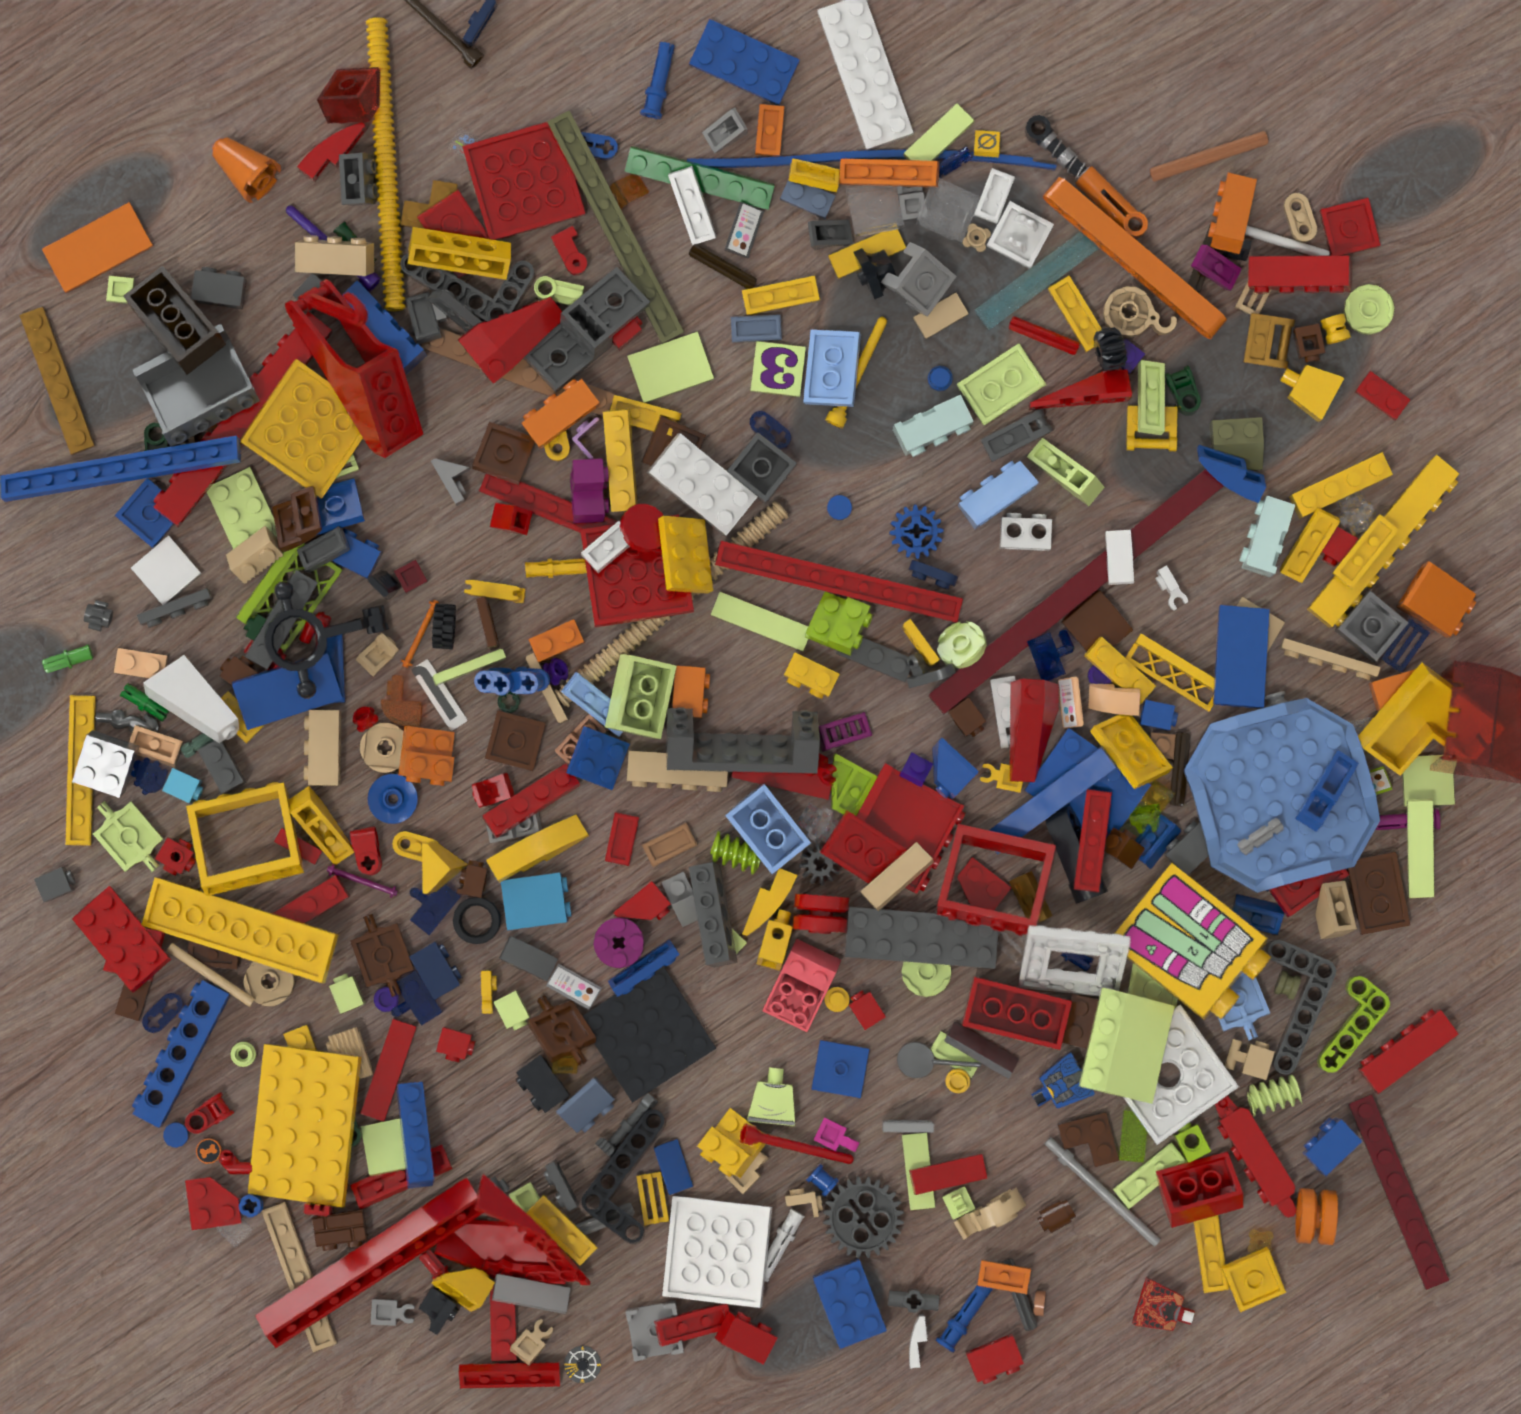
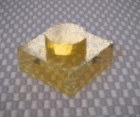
(1158, 795)

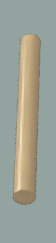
(210, 974)

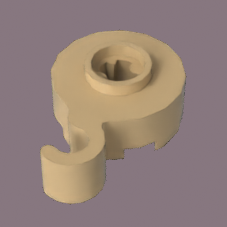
(1144, 312)
(997, 1212)

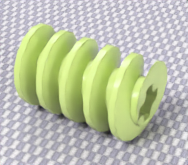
(1273, 1094)

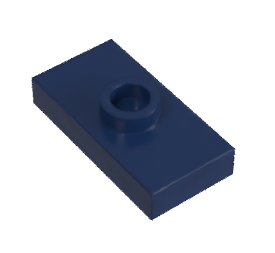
(478, 22)

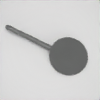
(918, 1060)

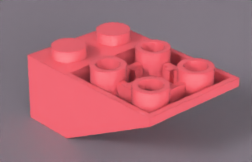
(801, 985)

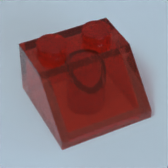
(351, 95)

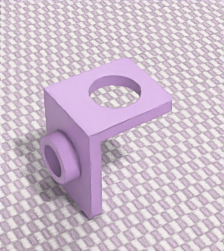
(582, 430)

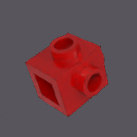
(167, 856)

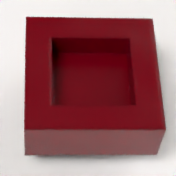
(410, 576)

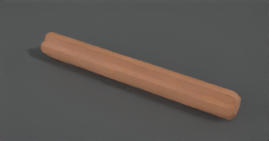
(1209, 156)

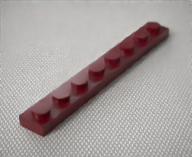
(1398, 1192)

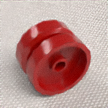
(821, 913)

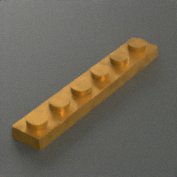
(57, 381)

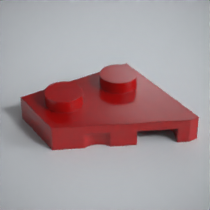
(982, 886)

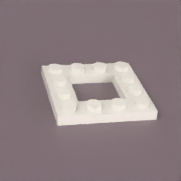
(1043, 940)

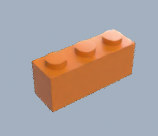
(1232, 212)
(560, 412)

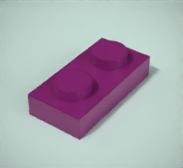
(1216, 267)

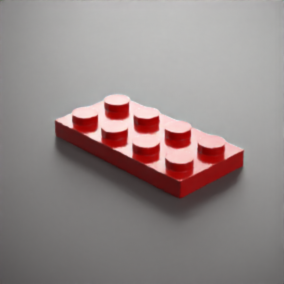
(121, 939)

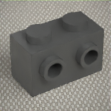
(357, 179)

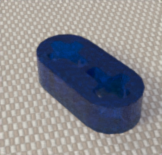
(774, 425)
(158, 1008)

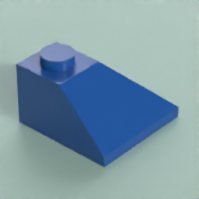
(950, 770)

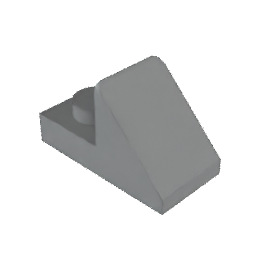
(448, 472)
(681, 898)

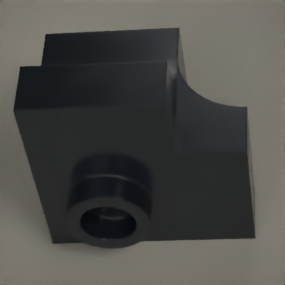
(873, 270)
(438, 1308)

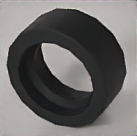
(458, 915)

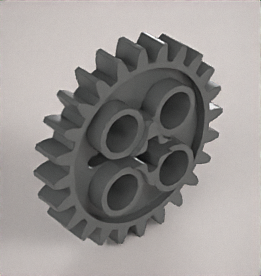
(881, 1203)

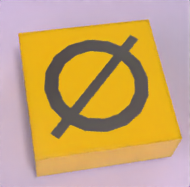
(986, 143)

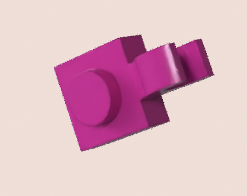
(832, 1134)

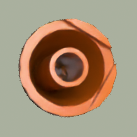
(246, 168)

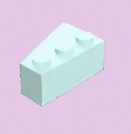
(1267, 536)

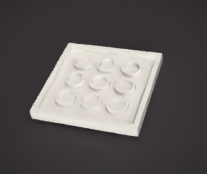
(717, 1251)

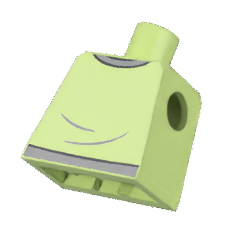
(773, 1101)

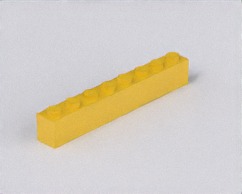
(1406, 515)

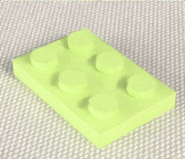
(241, 506)

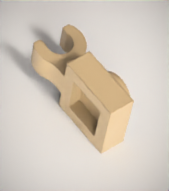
(750, 1176)

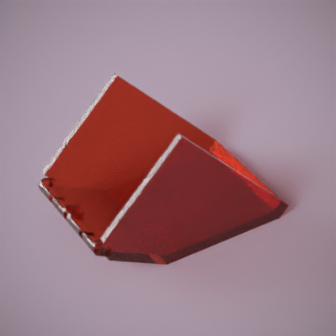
(1486, 723)

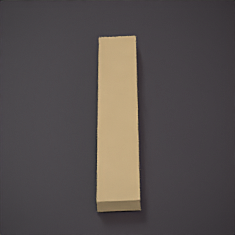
(295, 1267)

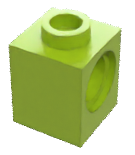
(1199, 1149)

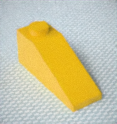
(320, 825)

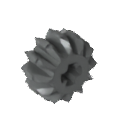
(812, 867)

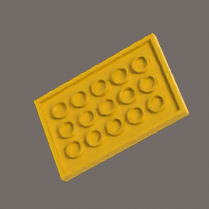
(304, 1125)

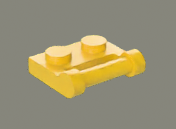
(1170, 426)

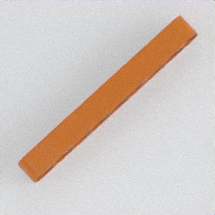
(1134, 258)

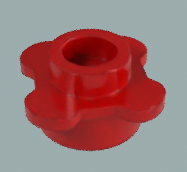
(364, 718)

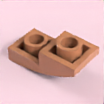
(567, 747)

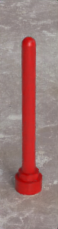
(751, 1135)

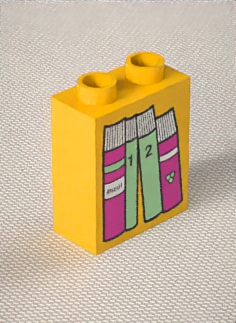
(1192, 944)

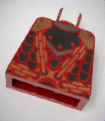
(1160, 1307)

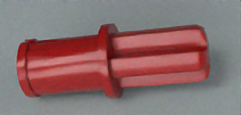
(433, 1264)

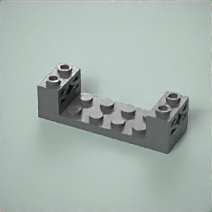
(739, 751)

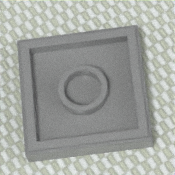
(907, 1126)

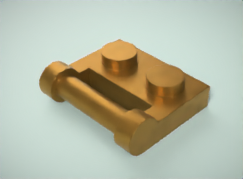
(1260, 340)

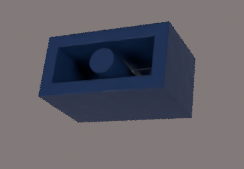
(436, 970)

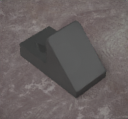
(829, 233)

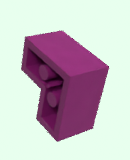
(587, 484)

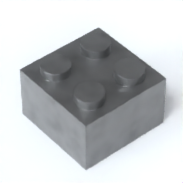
(1371, 626)

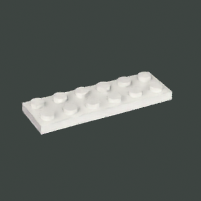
(865, 72)

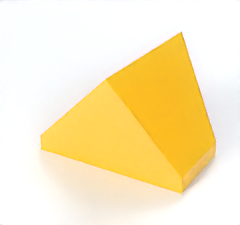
(438, 866)

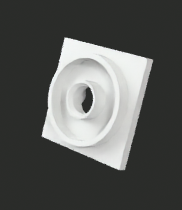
(1200, 1084)

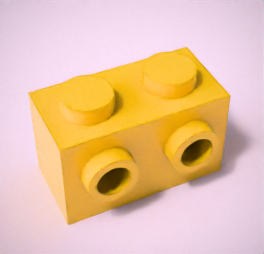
(811, 675)

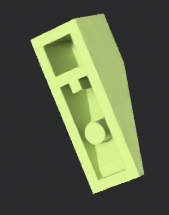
(1066, 472)

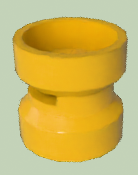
(1335, 329)

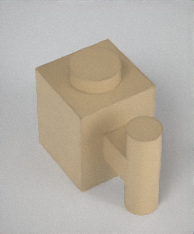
(1255, 1060)

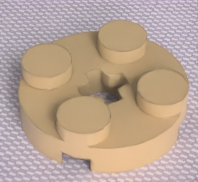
(376, 736)
(263, 995)

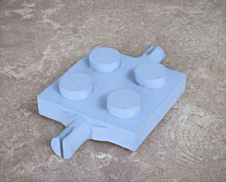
(1248, 1007)

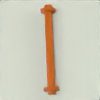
(406, 662)

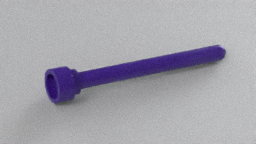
(368, 282)

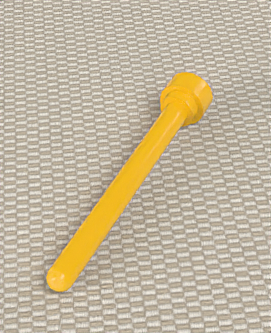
(837, 415)

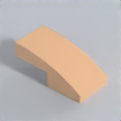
(1114, 700)

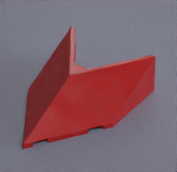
(509, 1246)

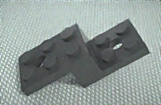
(586, 329)

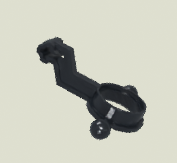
(373, 620)

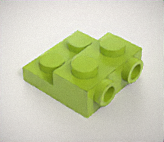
(839, 623)

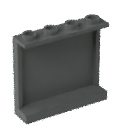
(201, 398)

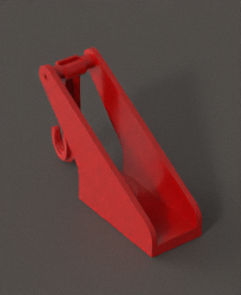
(372, 394)

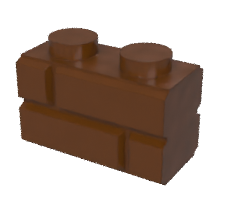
(340, 1228)

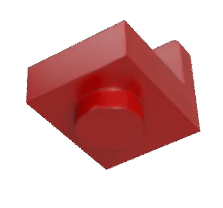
(492, 790)

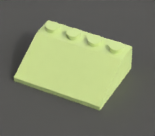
(1126, 1045)

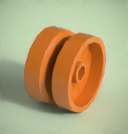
(1317, 1216)

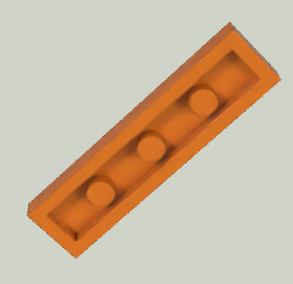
(889, 172)

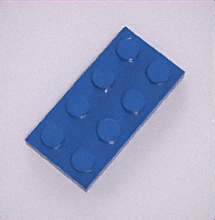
(744, 62)

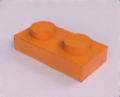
(769, 130)
(1004, 1276)

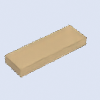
(548, 692)
(897, 876)

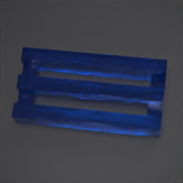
(1417, 628)

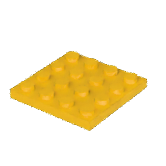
(304, 429)

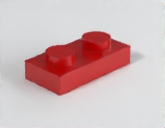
(1382, 395)

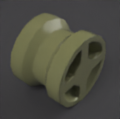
(1287, 985)

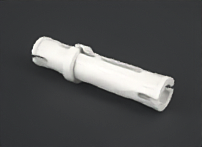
(781, 1241)

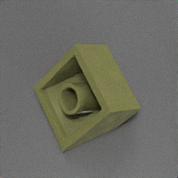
(1240, 438)

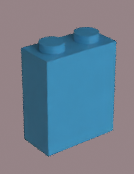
(535, 901)

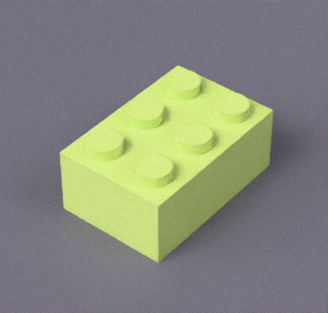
(640, 696)

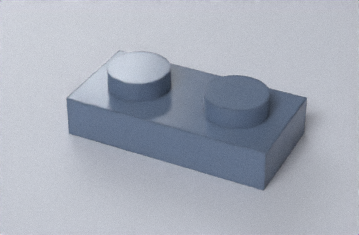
(808, 198)

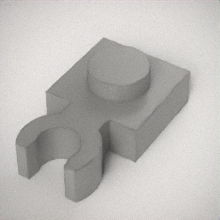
(386, 1312)

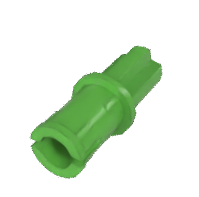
(67, 659)

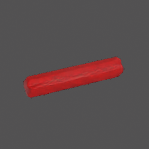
(1043, 335)

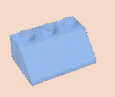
(997, 493)
(767, 828)

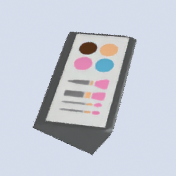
(744, 230)

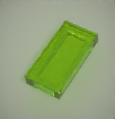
(1132, 1138)

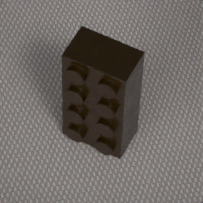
(174, 320)

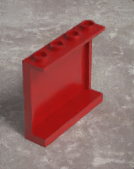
(911, 816)

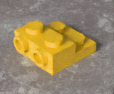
(725, 1147)

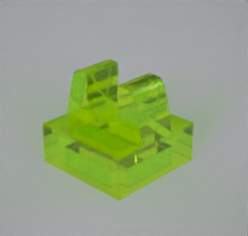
(1145, 815)

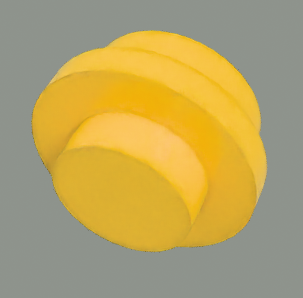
(836, 999)
(957, 1080)

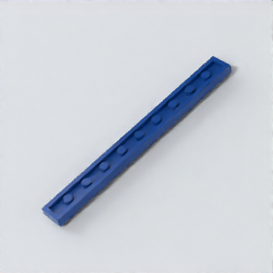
(120, 468)

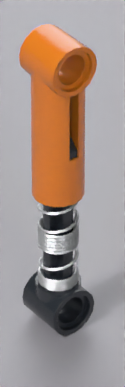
(1087, 179)

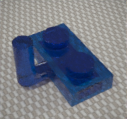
(1048, 656)
(433, 907)
(417, 999)

